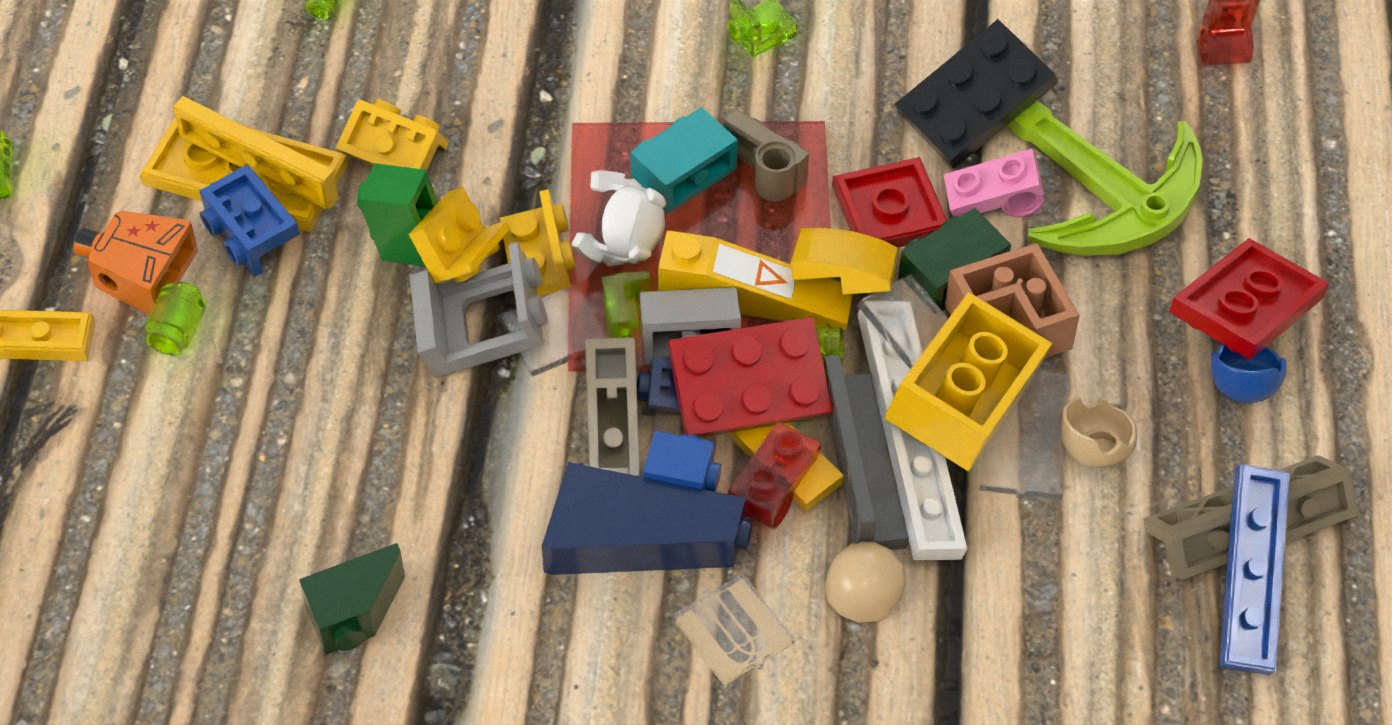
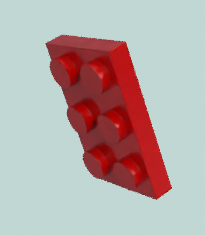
(1248, 298)
(750, 377)

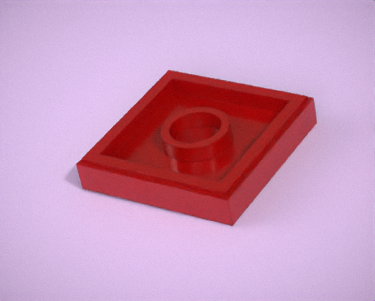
(890, 201)

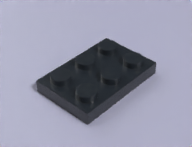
(976, 93)

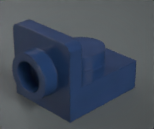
(657, 388)

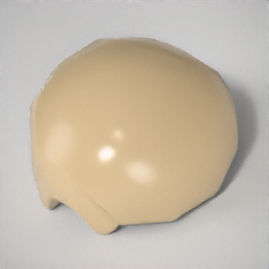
(1097, 433)
(865, 581)

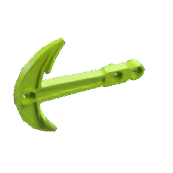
(1141, 210)

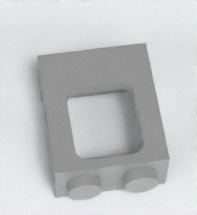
(442, 316)

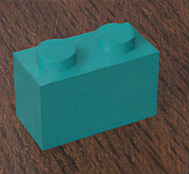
(685, 158)

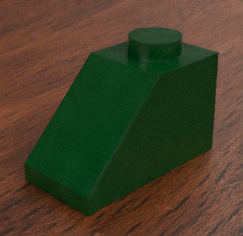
(353, 597)

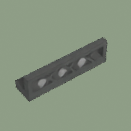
(864, 458)

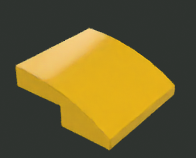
(859, 259)

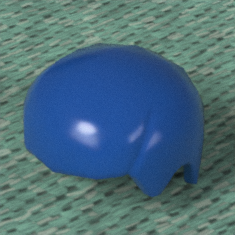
(1247, 379)

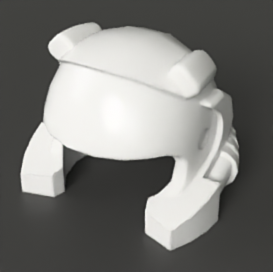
(630, 222)

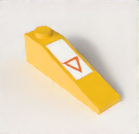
(761, 282)

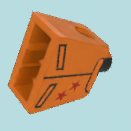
(137, 255)

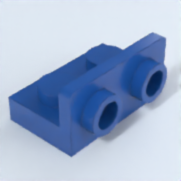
(246, 217)

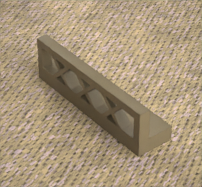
(1200, 529)

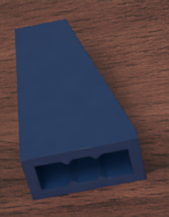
(640, 524)

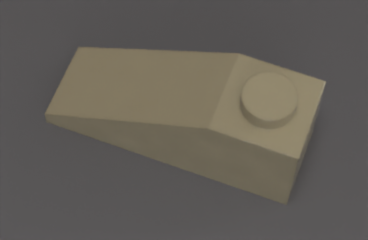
(612, 405)

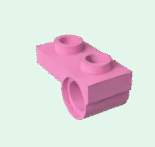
(1002, 182)

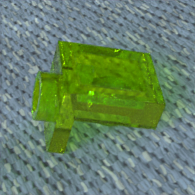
(760, 26)
(622, 300)

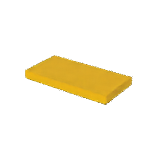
(187, 168)

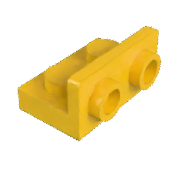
(384, 137)
(540, 237)
(454, 239)

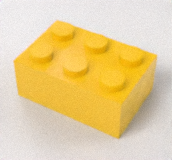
(967, 381)

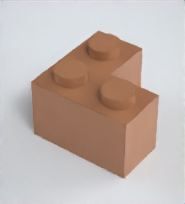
(1023, 289)

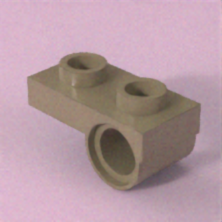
(778, 162)

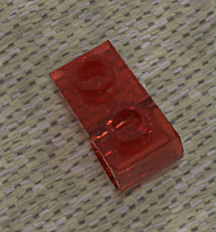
(1227, 32)
(775, 473)

